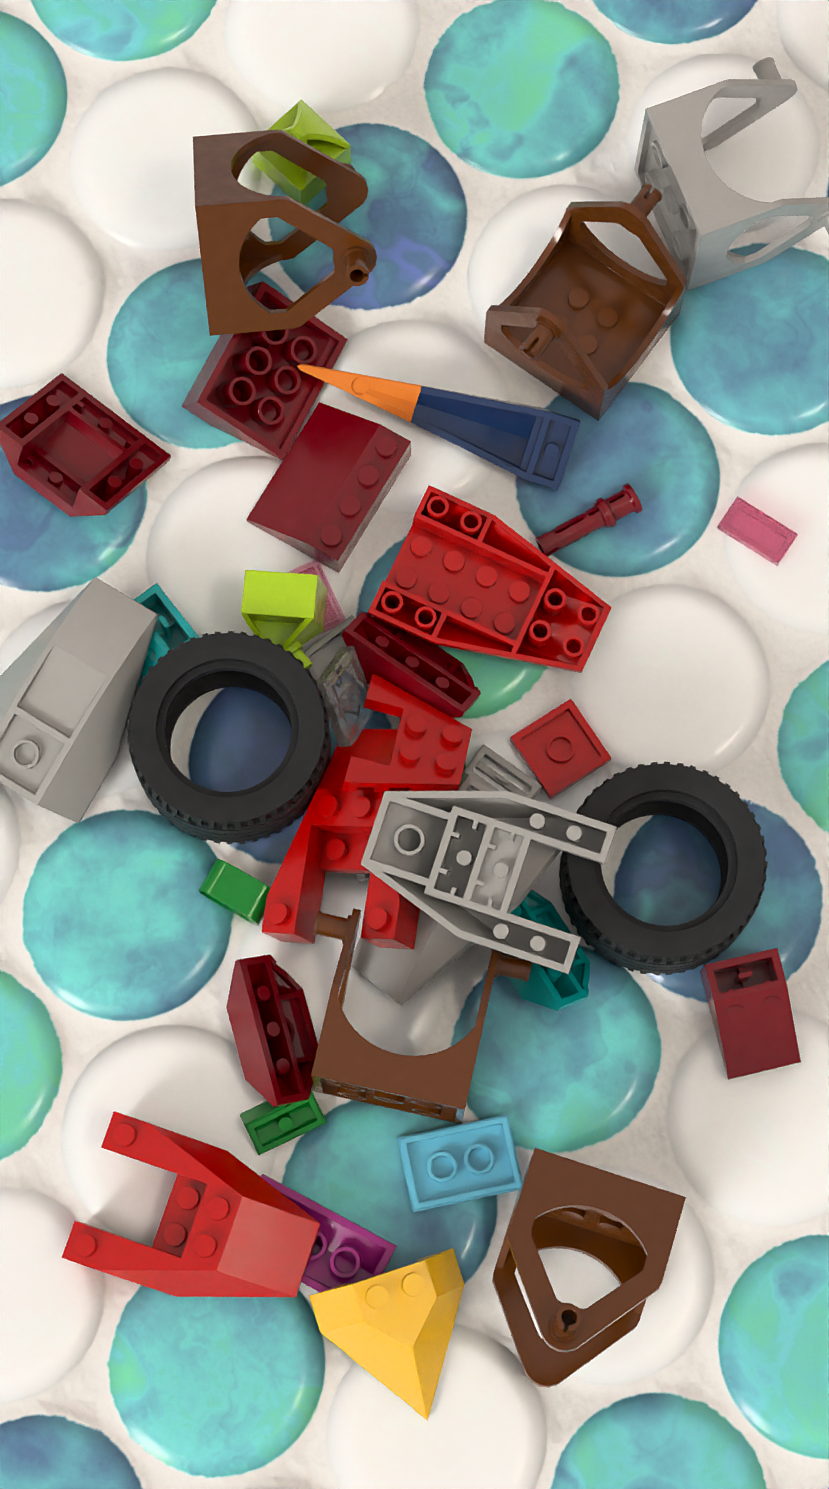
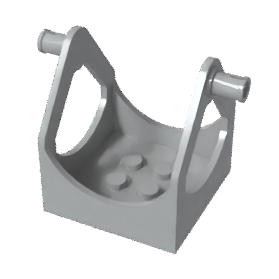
(696, 208)

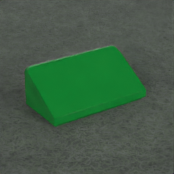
(277, 1125)

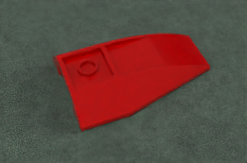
(486, 590)

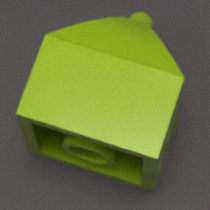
(311, 129)
(285, 608)

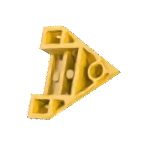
(397, 1324)

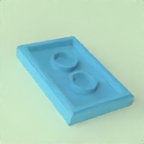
(460, 1163)

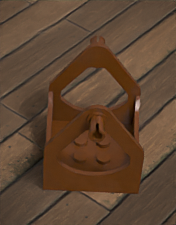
(235, 254)
(586, 314)
(362, 1072)
(594, 1213)

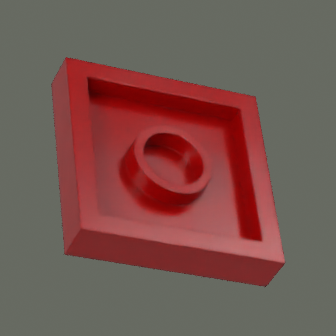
(560, 748)

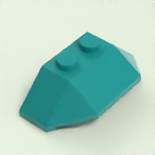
(547, 985)

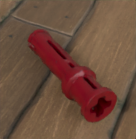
(603, 514)

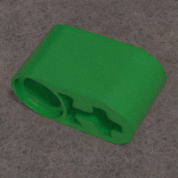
(236, 891)

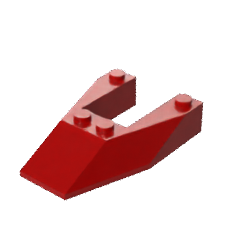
(335, 840)
(219, 1231)

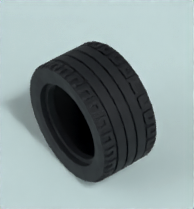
(214, 664)
(728, 827)

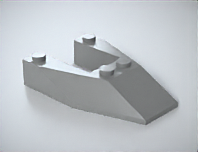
(464, 856)

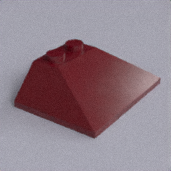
(77, 450)

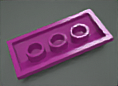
(342, 1248)

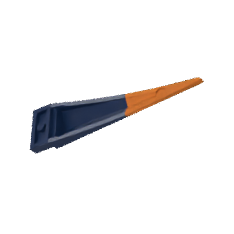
(506, 433)

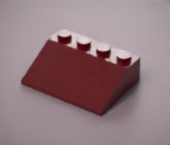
(254, 382)
(331, 484)

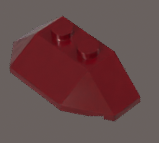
(411, 664)
(272, 1030)

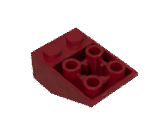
(751, 1013)

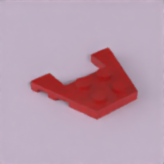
(426, 750)

